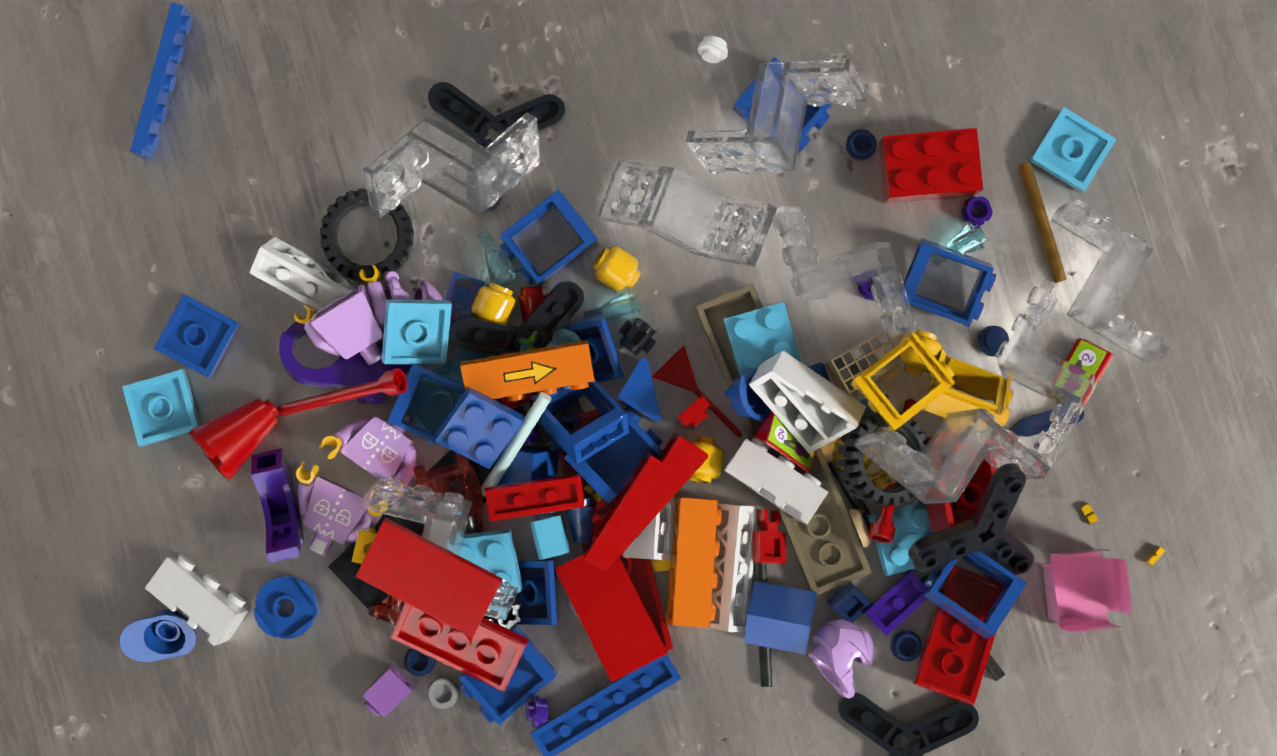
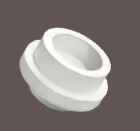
(713, 49)

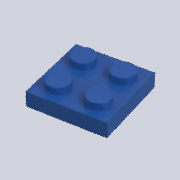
(197, 336)
(479, 428)

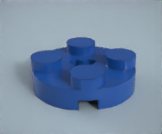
(268, 605)

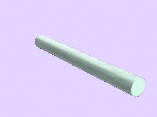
(516, 442)

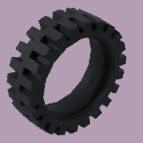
(329, 236)
(854, 467)

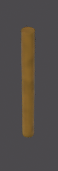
(1042, 222)

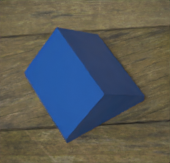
(601, 347)
(640, 393)
(530, 465)
(538, 593)
(780, 617)

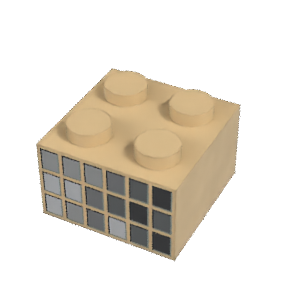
(860, 358)

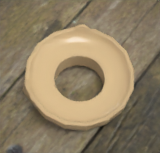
(860, 526)

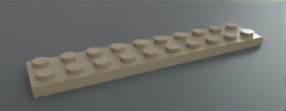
(828, 543)

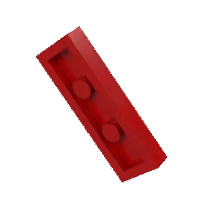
(694, 413)
(534, 497)

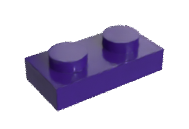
(897, 603)

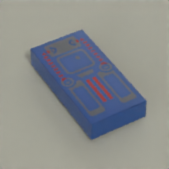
(462, 294)

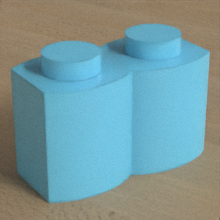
(549, 535)

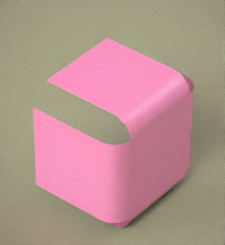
(1085, 588)

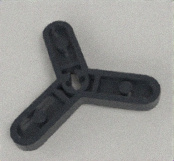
(476, 120)
(499, 337)
(991, 513)
(886, 730)

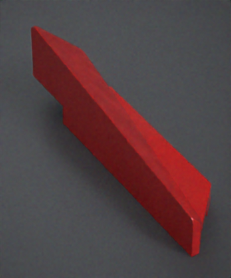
(643, 497)

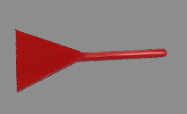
(679, 373)

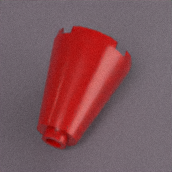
(235, 435)

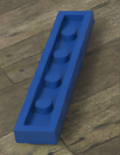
(161, 81)
(604, 706)

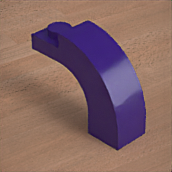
(279, 505)

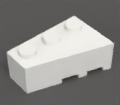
(805, 401)
(776, 480)
(198, 598)

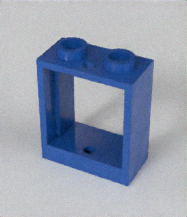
(573, 219)
(916, 270)
(404, 400)
(595, 435)
(989, 625)

